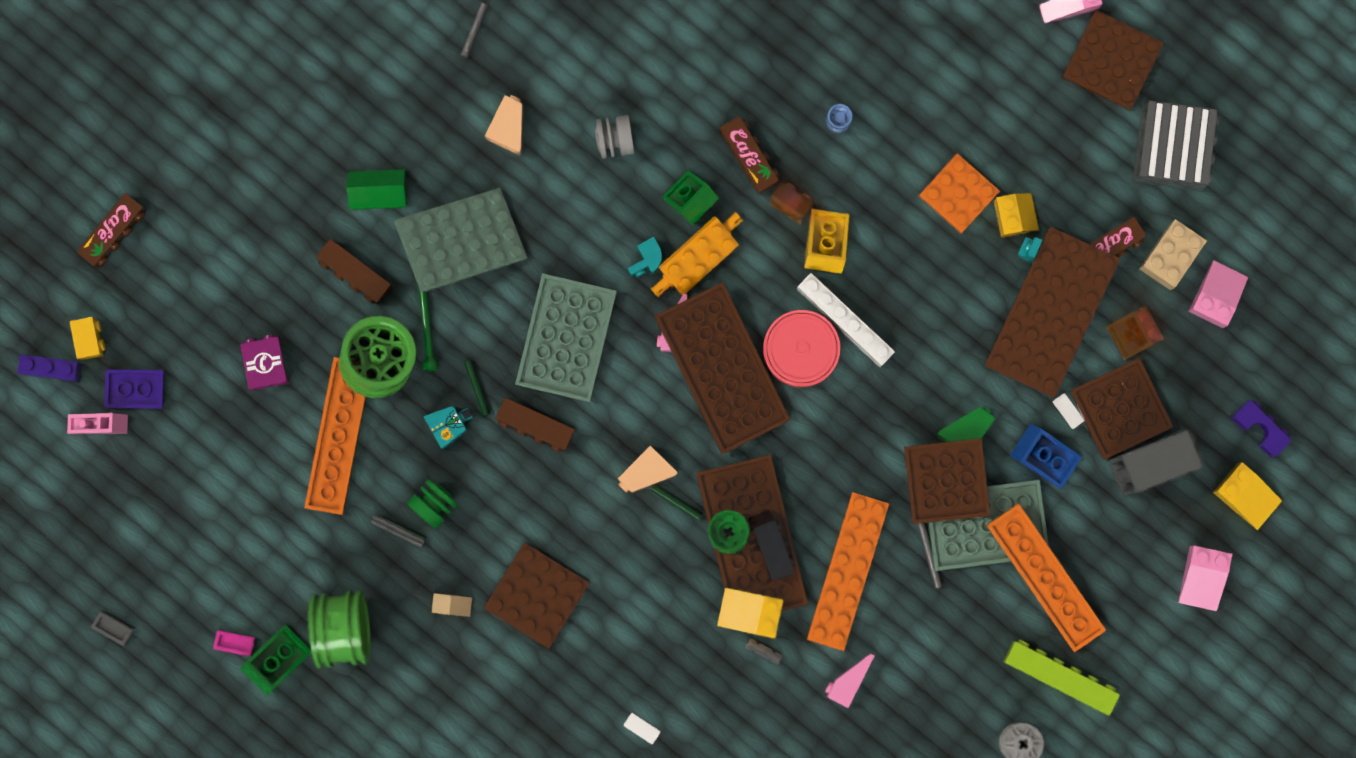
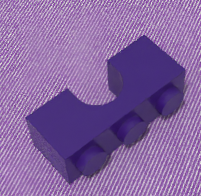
(49, 368)
(1274, 438)

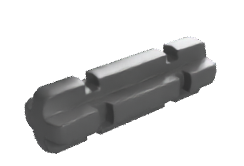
(763, 651)

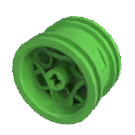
(377, 356)
(339, 629)

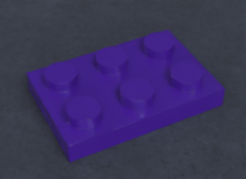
(134, 389)

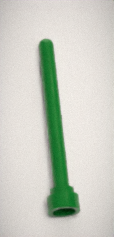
(429, 363)

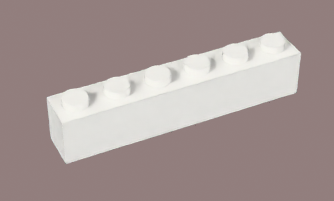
(845, 320)

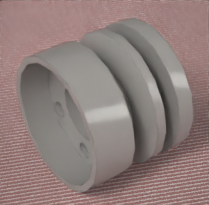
(614, 136)
(1018, 731)

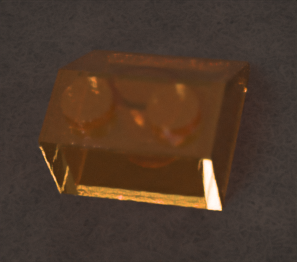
(791, 202)
(1135, 332)

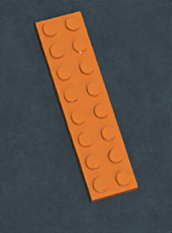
(335, 445)
(847, 571)
(1046, 577)

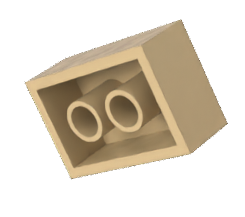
(1173, 254)

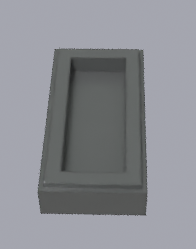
(112, 628)

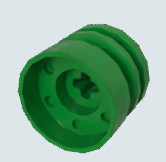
(432, 503)
(725, 521)

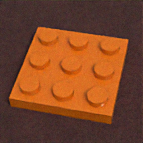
(959, 193)

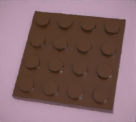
(1112, 60)
(1121, 408)
(947, 481)
(536, 595)

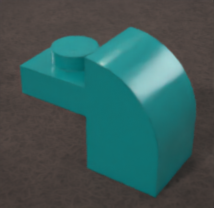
(1029, 249)
(651, 257)

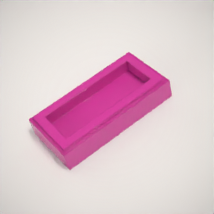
(234, 643)

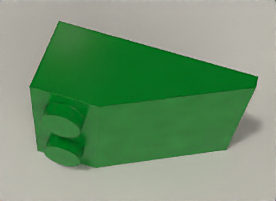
(275, 660)

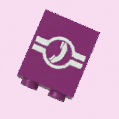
(263, 363)

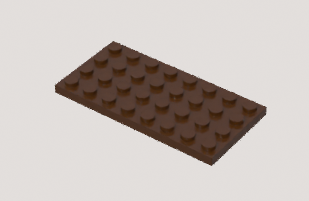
(1052, 312)
(722, 368)
(750, 490)

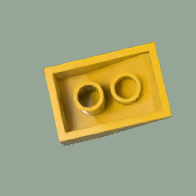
(827, 241)
(1247, 495)
(750, 613)

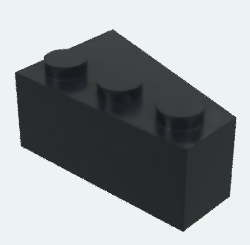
(772, 545)

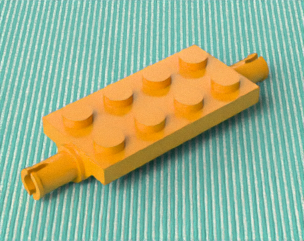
(698, 256)

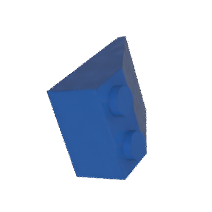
(1045, 456)

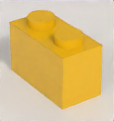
(87, 338)

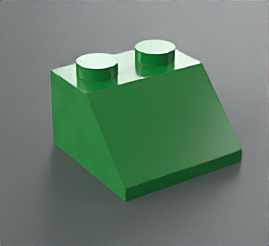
(690, 197)

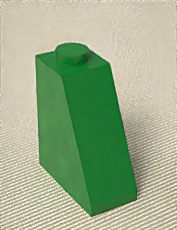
(968, 427)

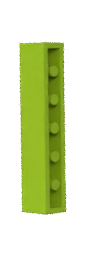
(1061, 678)

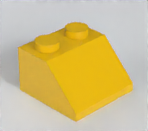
(1015, 214)

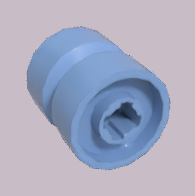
(839, 118)

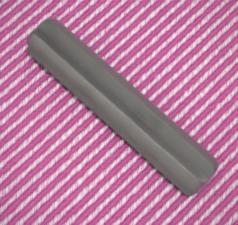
(398, 530)

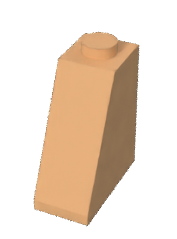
(507, 125)
(646, 471)

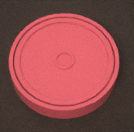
(801, 348)

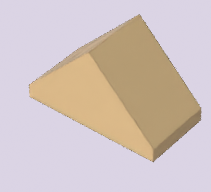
(451, 605)

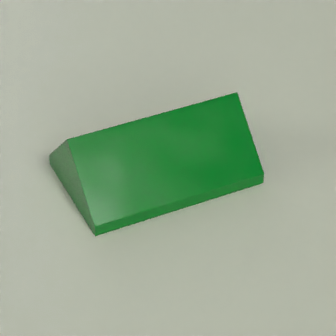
(376, 189)

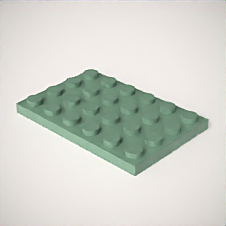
(460, 240)
(566, 337)
(969, 540)

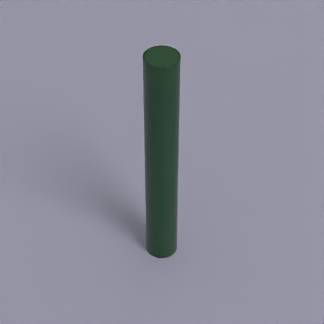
(477, 388)
(676, 502)

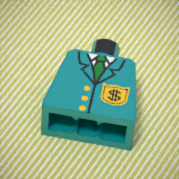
(448, 425)

